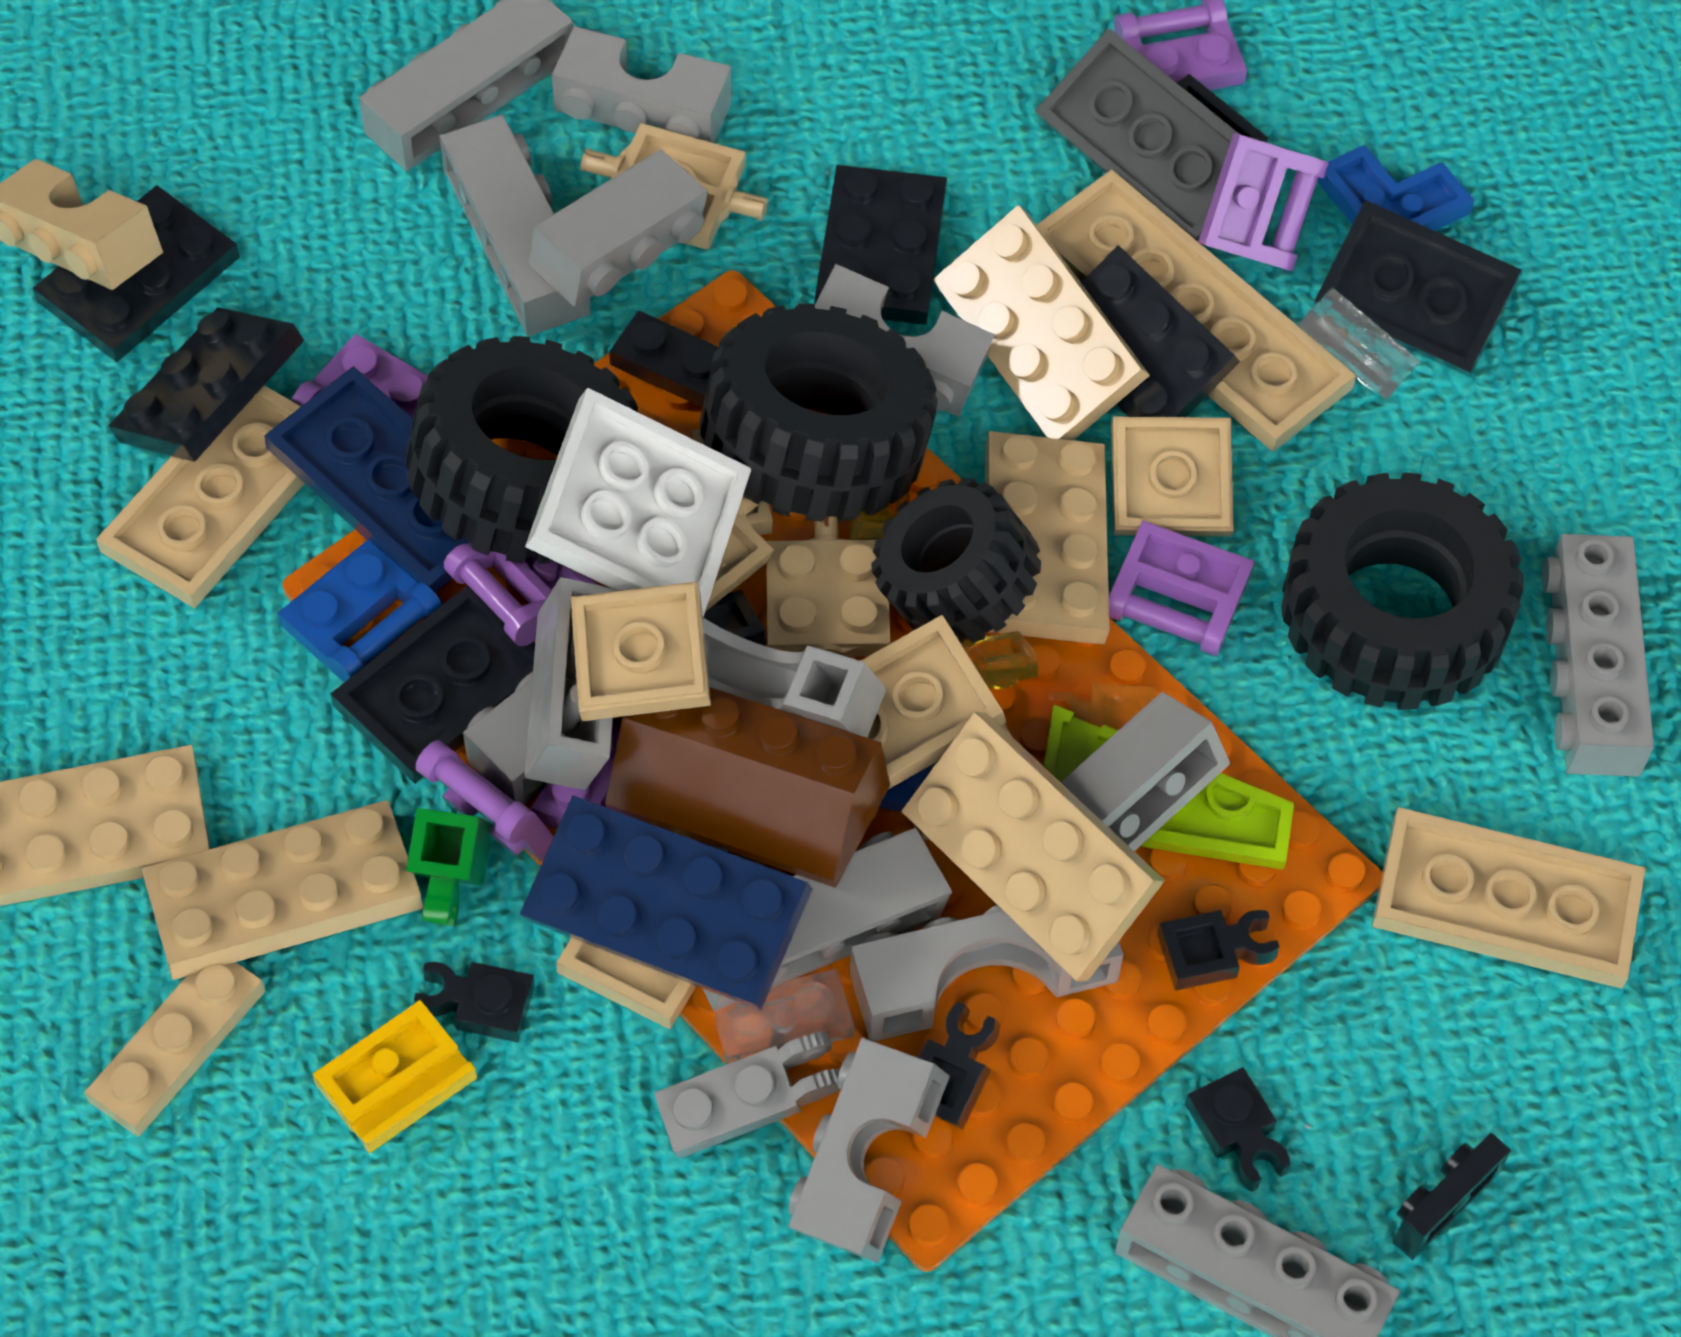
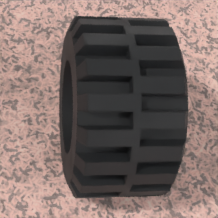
(957, 557)

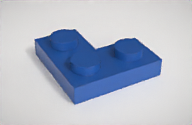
(1428, 198)

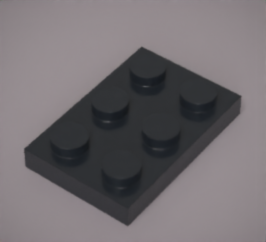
(887, 231)
(1422, 286)
(125, 316)
(1164, 336)
(205, 383)
(434, 681)

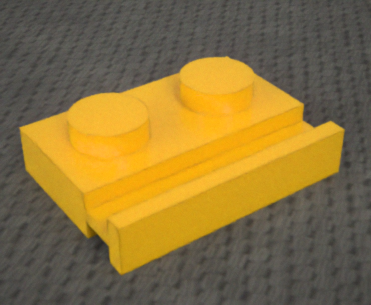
(394, 1076)

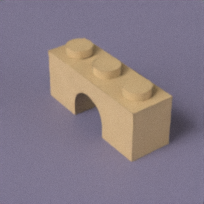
(93, 240)

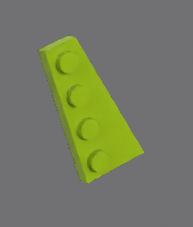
(1221, 822)

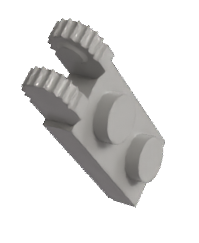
(744, 1095)

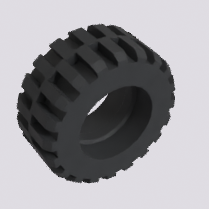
(829, 363)
(495, 394)
(1412, 527)

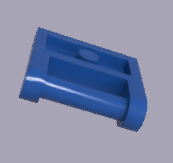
(350, 599)

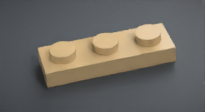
(174, 1044)

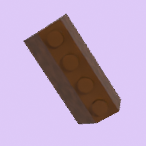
(751, 782)

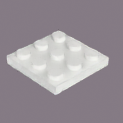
(637, 501)

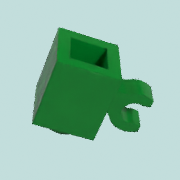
(447, 852)

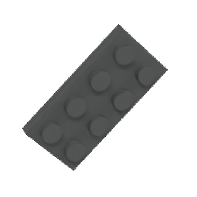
(1141, 127)

